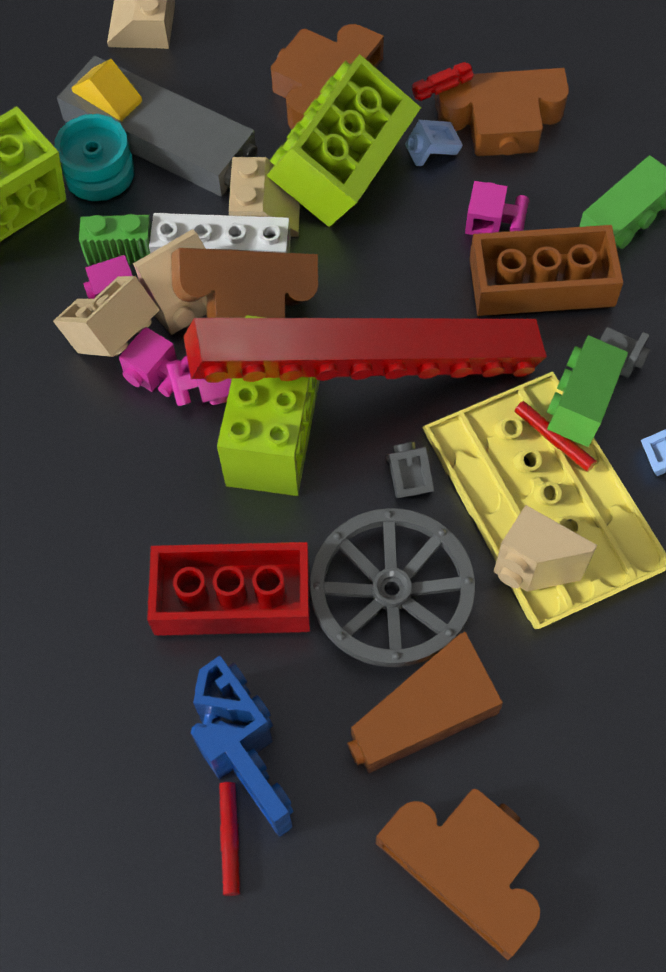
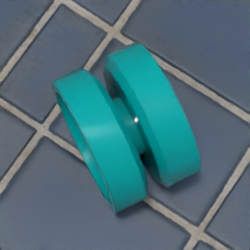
(95, 157)

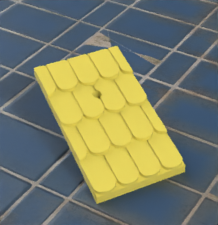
(485, 460)

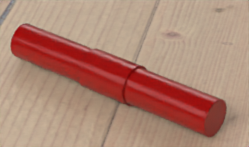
(566, 445)
(229, 839)

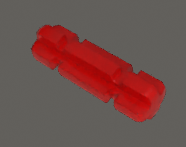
(442, 81)

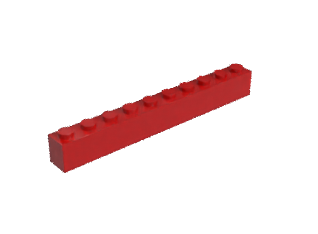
(360, 348)

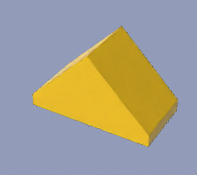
(108, 90)

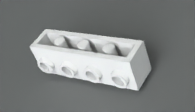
(223, 231)

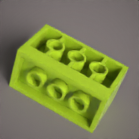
(342, 140)
(28, 173)
(267, 433)

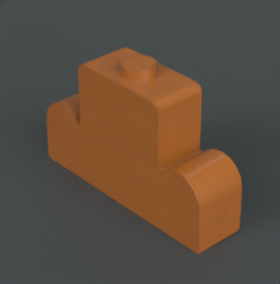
(313, 59)
(505, 108)
(244, 281)
(469, 864)

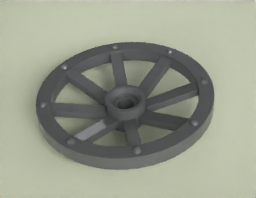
(392, 578)

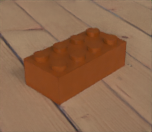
(545, 270)

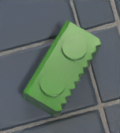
(115, 236)

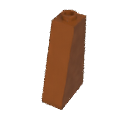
(427, 707)

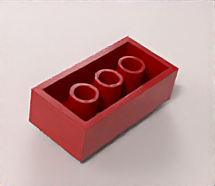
(229, 588)

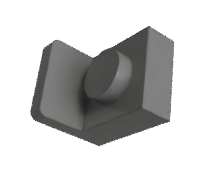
(636, 349)
(410, 470)

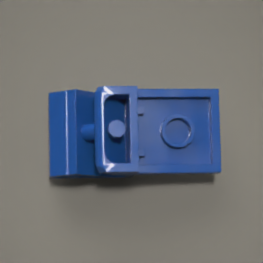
(234, 733)

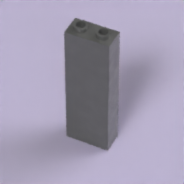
(173, 132)

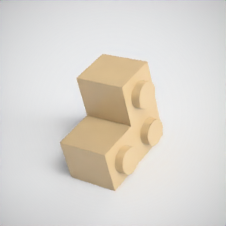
(109, 320)

